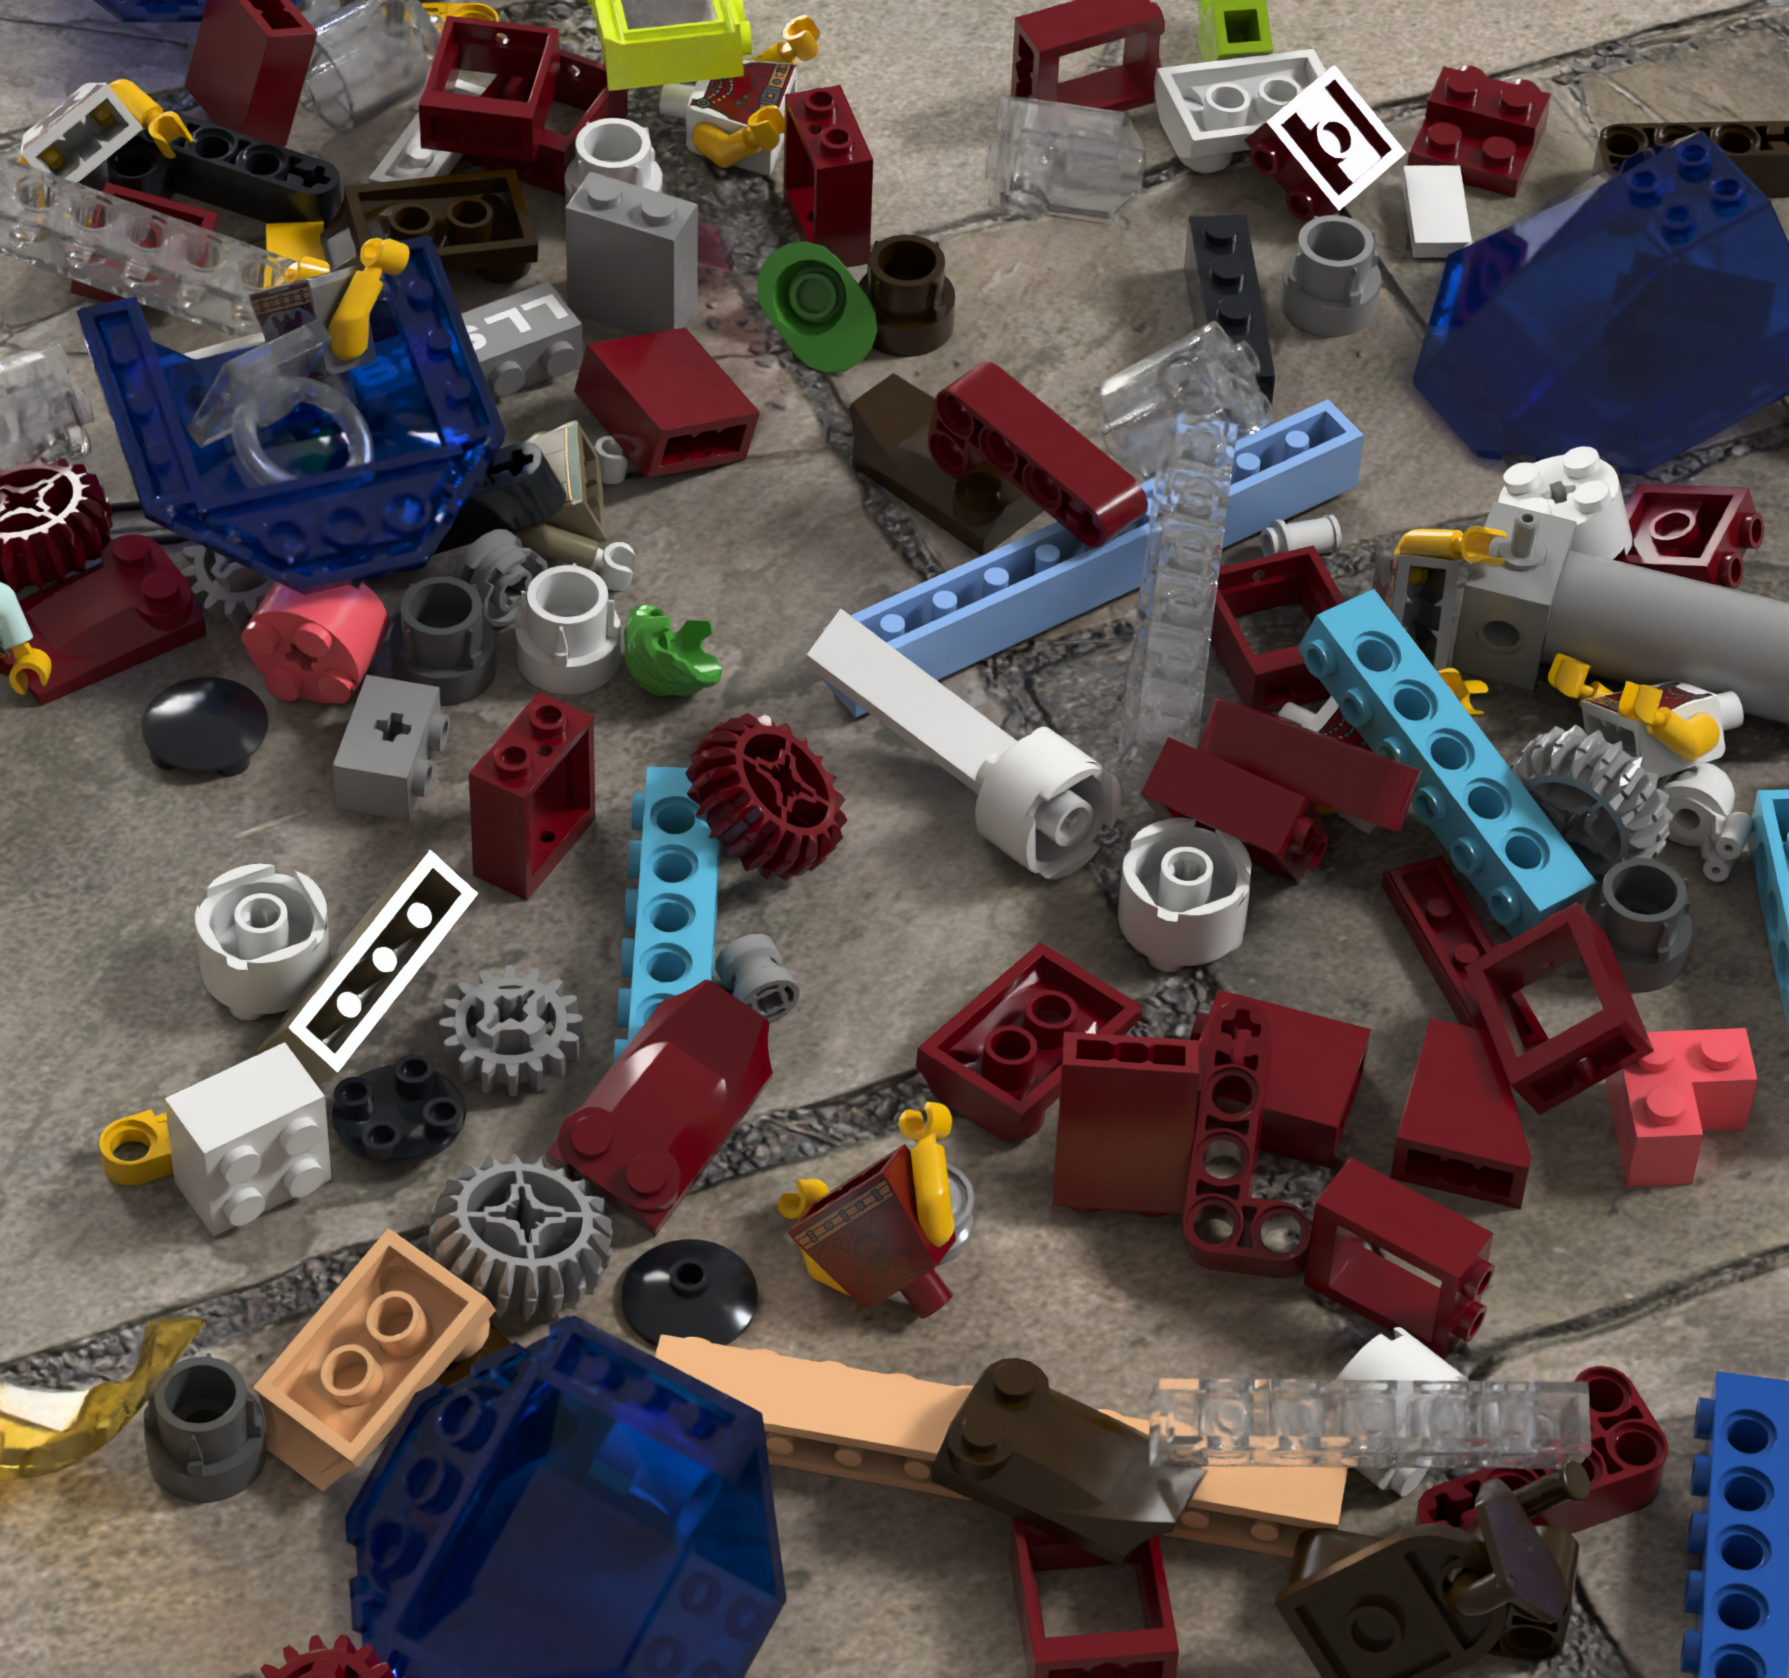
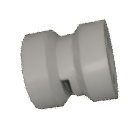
(755, 976)

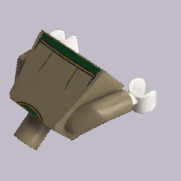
(580, 523)

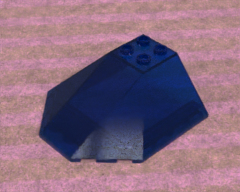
(1616, 315)
(332, 523)
(569, 1522)

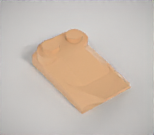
(366, 1357)

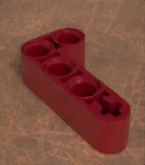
(1003, 423)
(1311, 763)
(1238, 1137)
(1620, 1436)

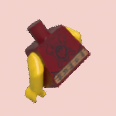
(883, 1224)

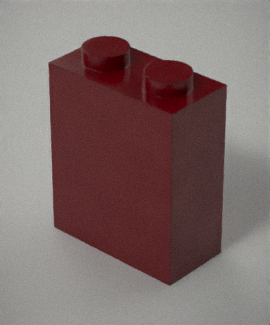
(251, 65)
(666, 402)
(1310, 1081)
(1125, 1123)

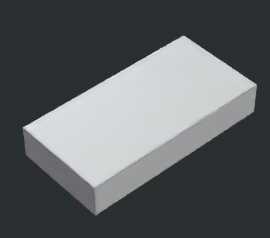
(1435, 210)

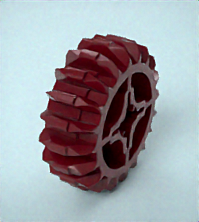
(50, 522)
(766, 796)

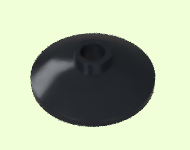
(713, 1309)

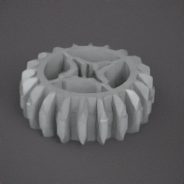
(1595, 797)
(522, 1235)

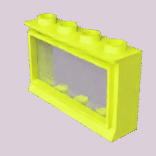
(670, 40)

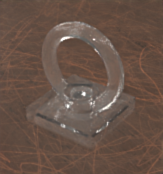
(264, 388)

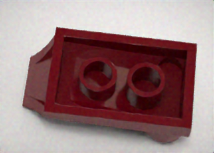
(109, 617)
(1005, 1047)
(668, 1104)

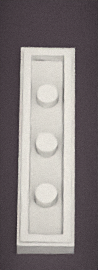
(906, 698)

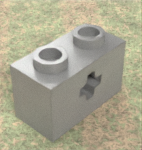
(389, 748)

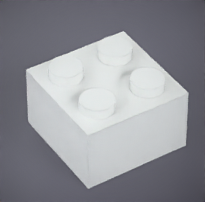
(249, 1139)

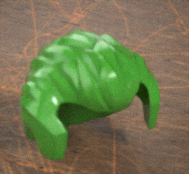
(665, 660)

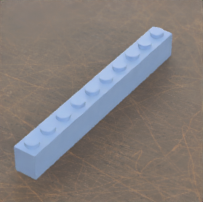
(1058, 576)

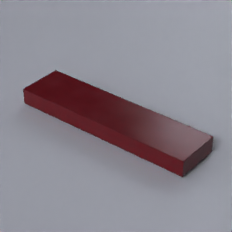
(1451, 938)

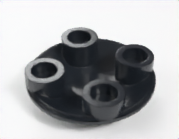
(205, 726)
(398, 1112)

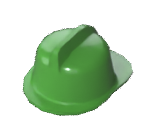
(817, 307)

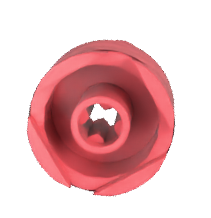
(316, 641)

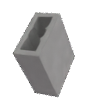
(631, 256)

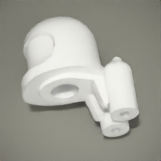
(1702, 817)

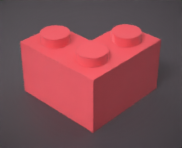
(1676, 1093)

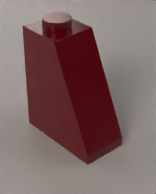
(1462, 1120)

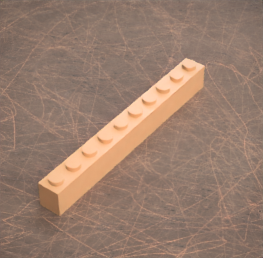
(893, 1426)

